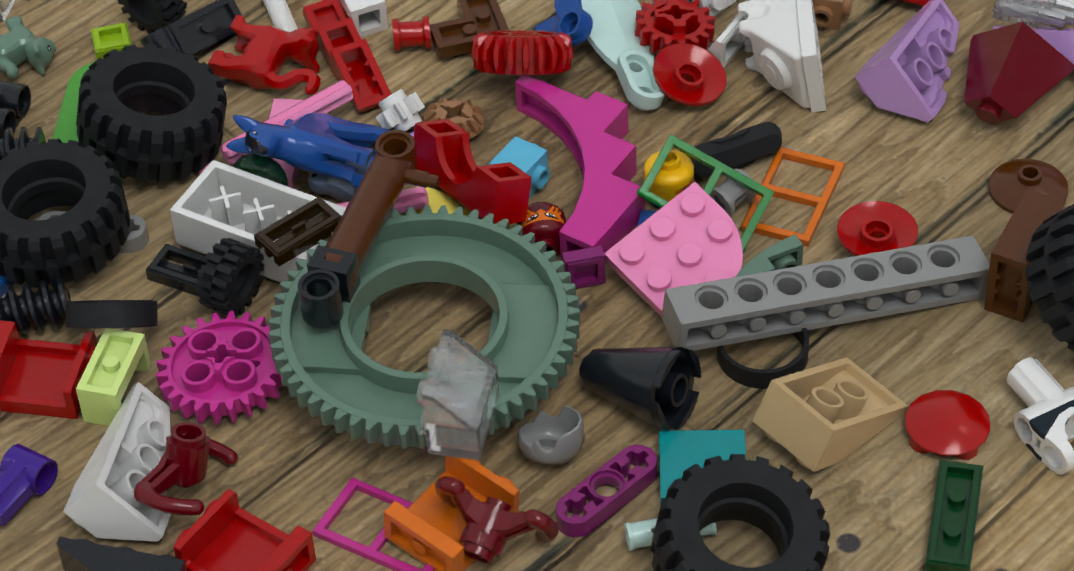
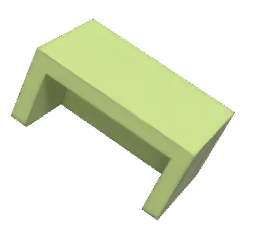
(109, 373)

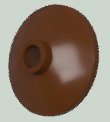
(1013, 178)

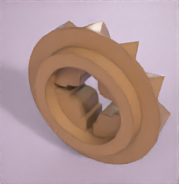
(459, 112)

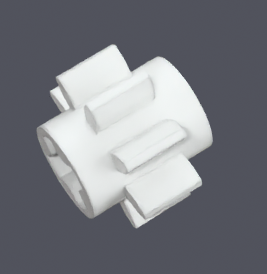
(400, 111)

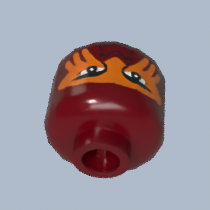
(545, 222)

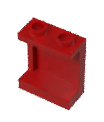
(41, 374)
(239, 541)

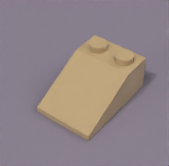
(826, 412)

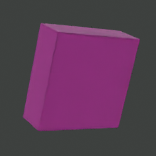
(585, 266)

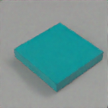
(688, 447)

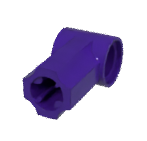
(21, 475)

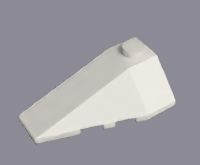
(127, 452)

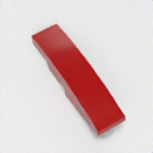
(347, 53)

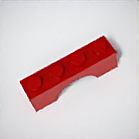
(494, 188)

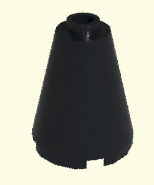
(645, 381)

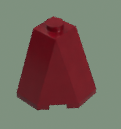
(1011, 71)

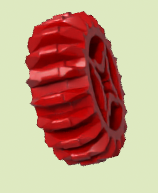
(522, 52)

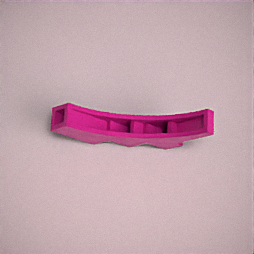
(594, 136)

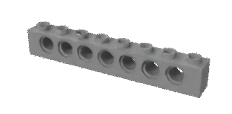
(825, 293)

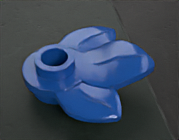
(569, 19)

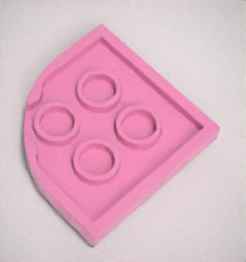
(678, 246)

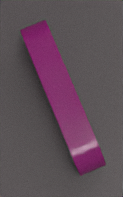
(603, 507)

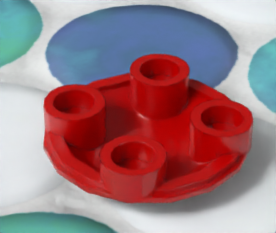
(947, 424)

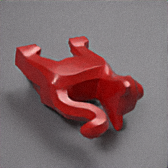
(263, 54)

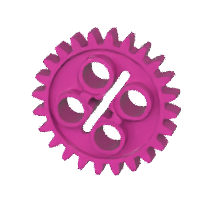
(219, 368)

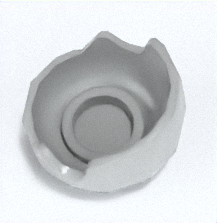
(552, 438)

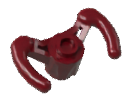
(184, 466)
(491, 522)

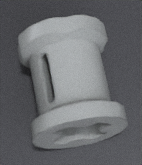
(731, 194)

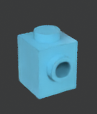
(528, 158)

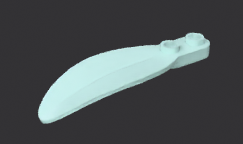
(619, 47)

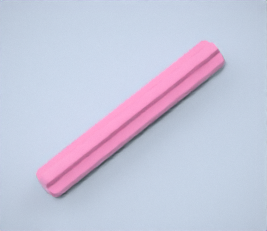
(321, 102)

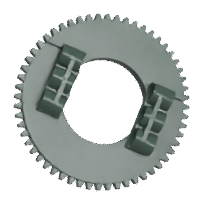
(528, 340)

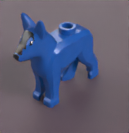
(311, 143)

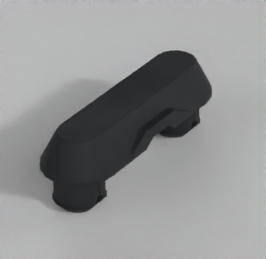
(740, 148)

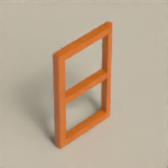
(819, 202)

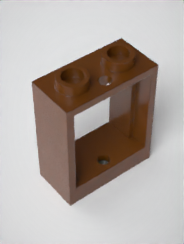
(1007, 283)

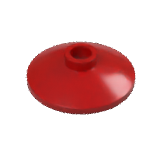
(689, 74)
(876, 228)

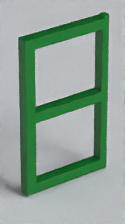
(718, 169)

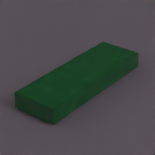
(954, 517)

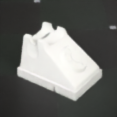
(785, 48)

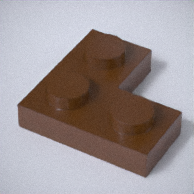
(457, 35)

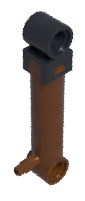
(335, 268)

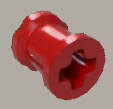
(411, 33)

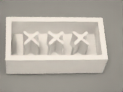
(236, 206)

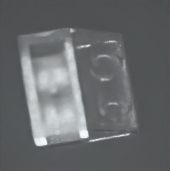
(457, 398)

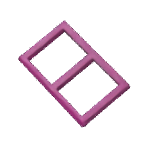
(373, 551)

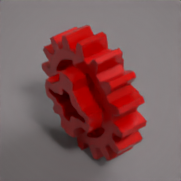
(674, 23)

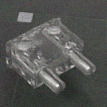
(1032, 12)

